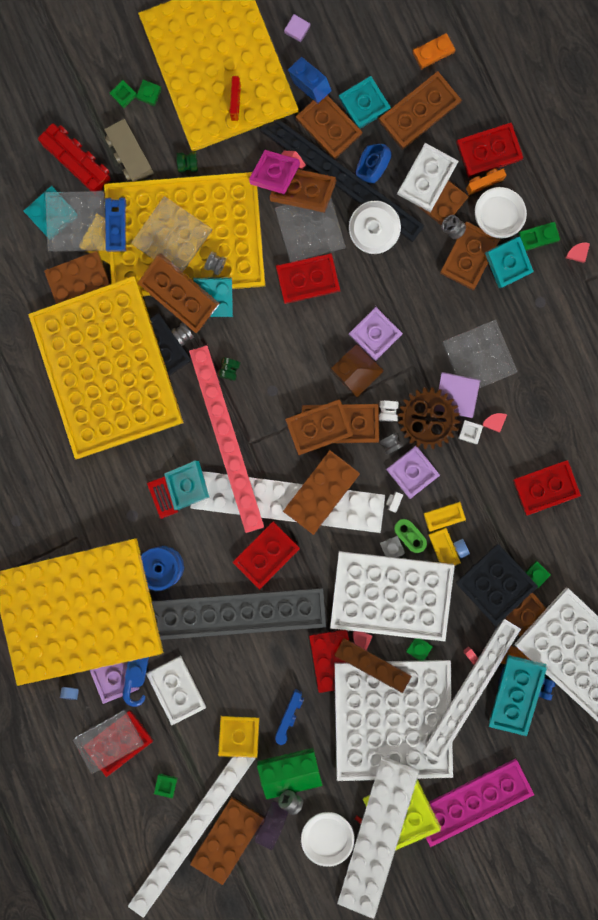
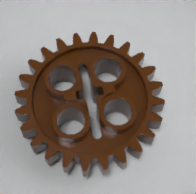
(427, 435)

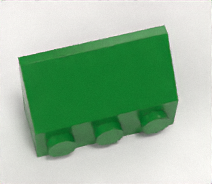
(290, 772)

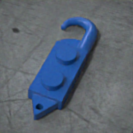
(135, 678)

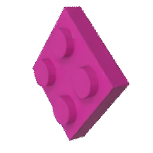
(274, 171)

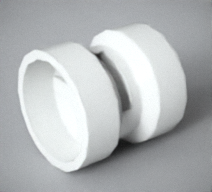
(388, 415)

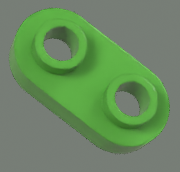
(410, 535)

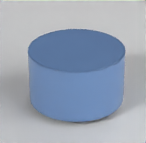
(461, 548)
(69, 693)

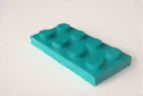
(517, 695)

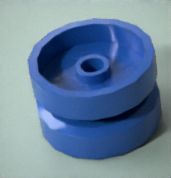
(171, 564)

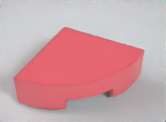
(294, 154)
(578, 252)
(495, 422)
(362, 639)
(471, 655)

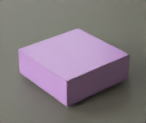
(297, 28)

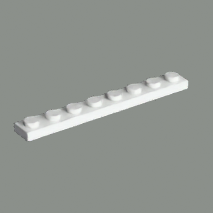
(471, 690)

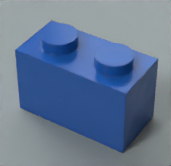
(309, 80)

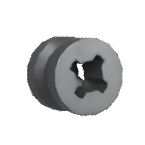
(453, 227)
(215, 263)
(182, 333)
(391, 443)
(290, 802)

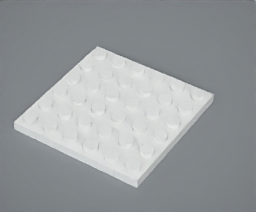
(390, 724)

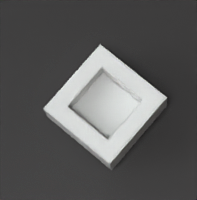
(470, 432)
(394, 501)

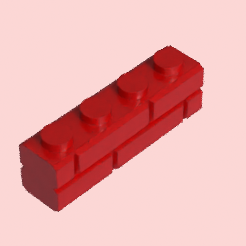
(74, 158)

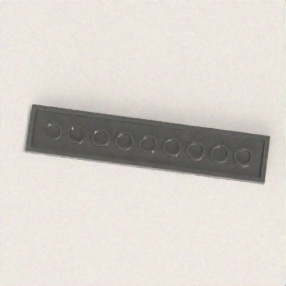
(240, 613)

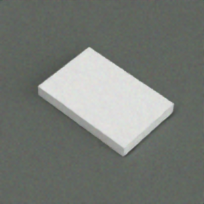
(427, 177)
(176, 690)

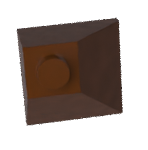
(356, 370)

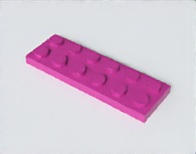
(479, 800)

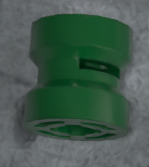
(192, 163)
(228, 369)

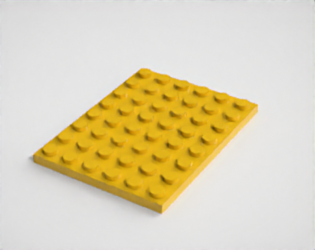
(200, 51)
(220, 201)
(105, 368)
(78, 613)

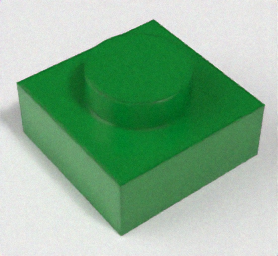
(148, 93)
(123, 94)
(549, 233)
(530, 238)
(537, 573)
(419, 649)
(165, 785)

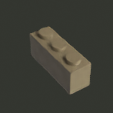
(128, 151)

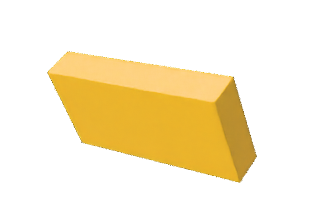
(444, 516)
(444, 547)

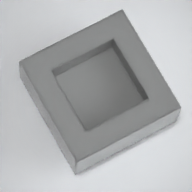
(392, 547)

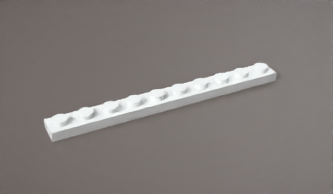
(189, 834)

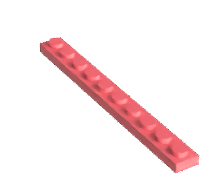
(226, 439)

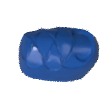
(373, 162)

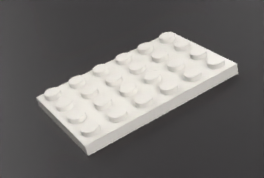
(392, 596)
(568, 643)

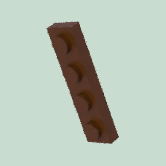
(372, 665)

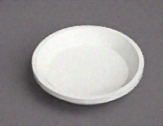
(500, 212)
(374, 227)
(327, 839)

